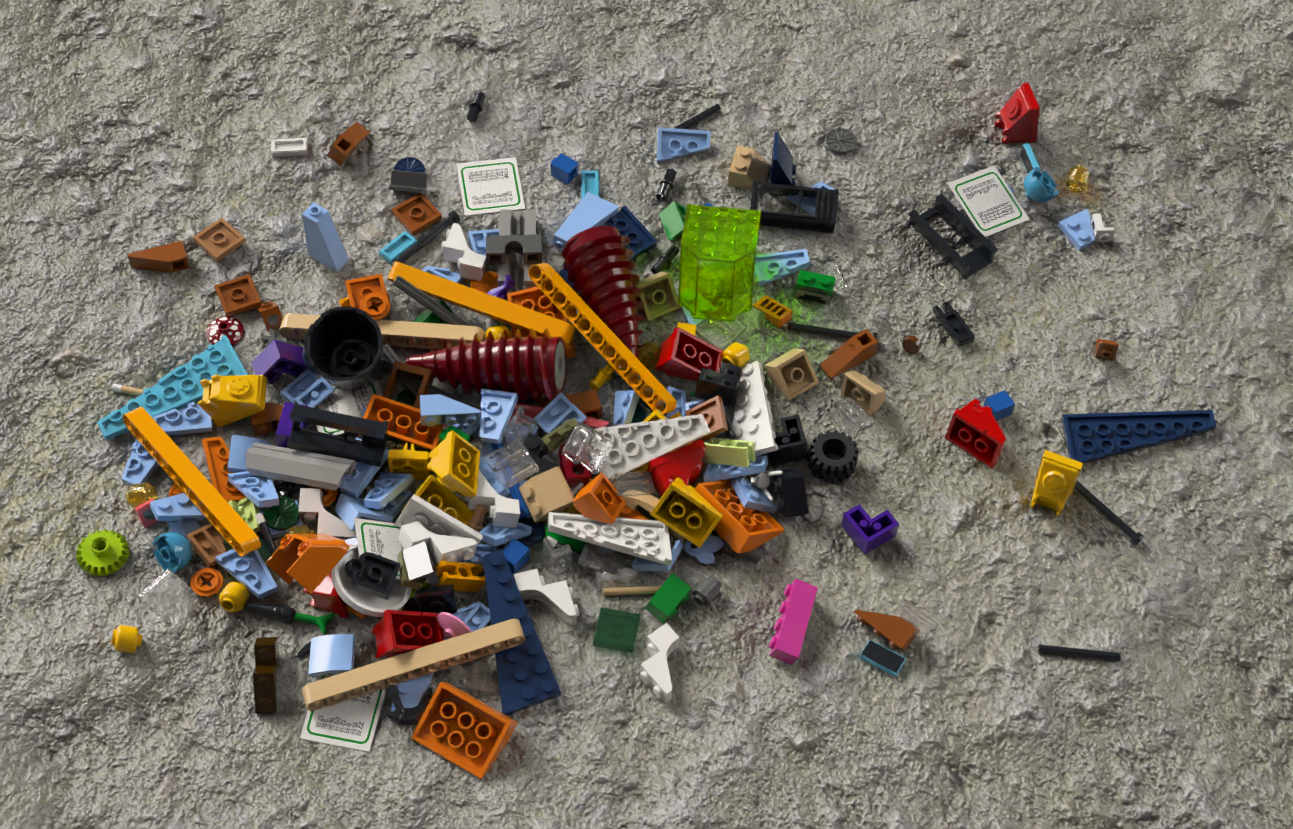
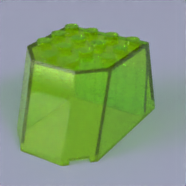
(718, 261)

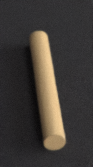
(630, 590)

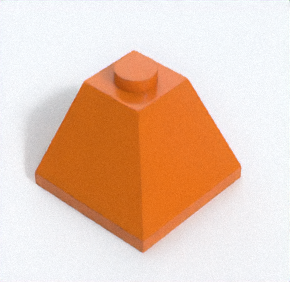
(599, 500)

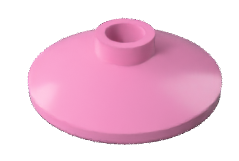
(452, 625)

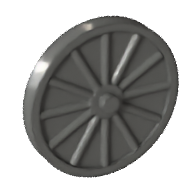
(840, 141)

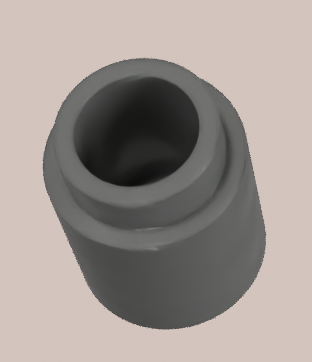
(707, 590)

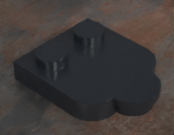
(373, 574)
(433, 600)

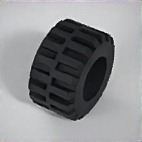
(837, 444)

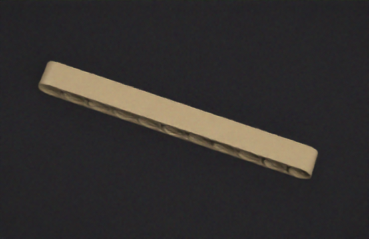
(394, 332)
(412, 664)

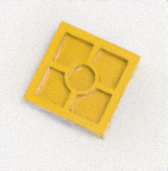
(409, 462)

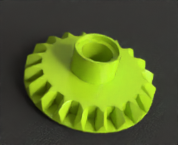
(104, 561)

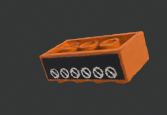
(403, 424)

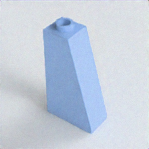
(589, 213)
(323, 238)

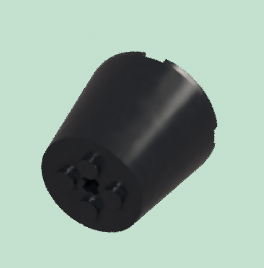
(338, 339)

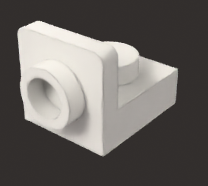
(1101, 233)

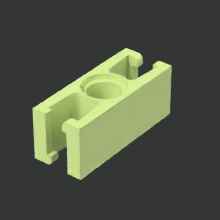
(729, 452)

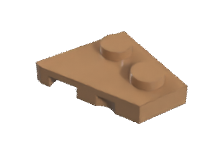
(207, 543)

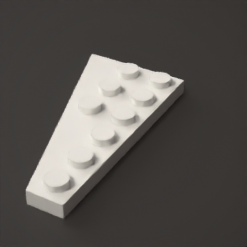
(752, 411)
(643, 441)
(631, 536)

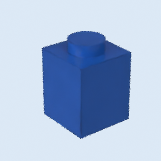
(564, 168)
(1001, 405)
(516, 555)

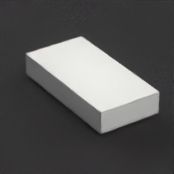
(289, 147)

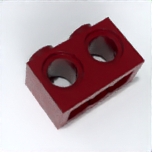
(569, 469)

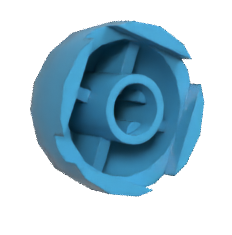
(1039, 186)
(172, 551)

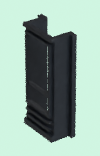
(824, 210)
(972, 262)
(367, 451)

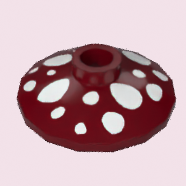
(233, 330)

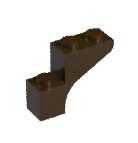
(265, 675)

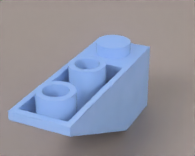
(442, 410)

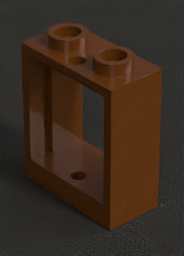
(410, 371)

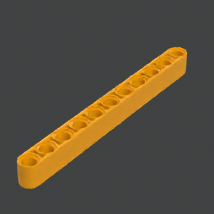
(483, 303)
(610, 340)
(192, 482)

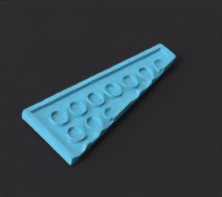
(178, 386)

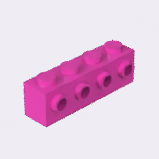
(793, 621)

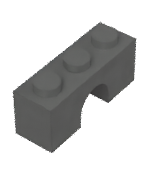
(500, 246)

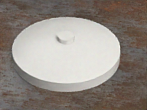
(360, 600)

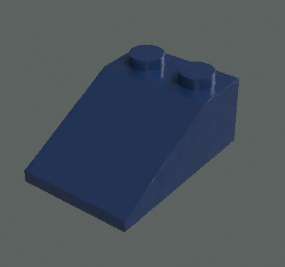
(781, 163)

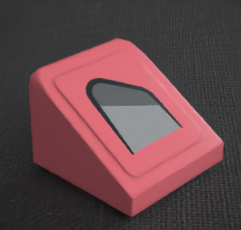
(145, 514)

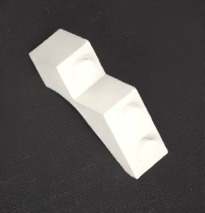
(456, 250)
(312, 505)
(502, 510)
(441, 546)
(554, 595)
(655, 669)

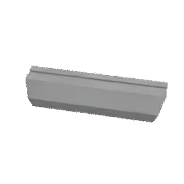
(516, 225)
(297, 466)

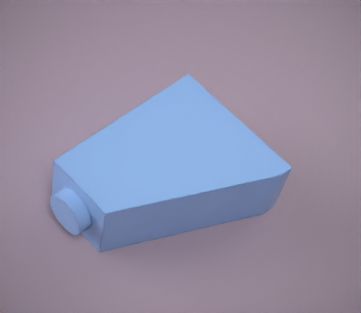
(351, 507)

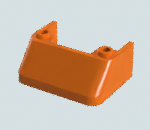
(307, 558)

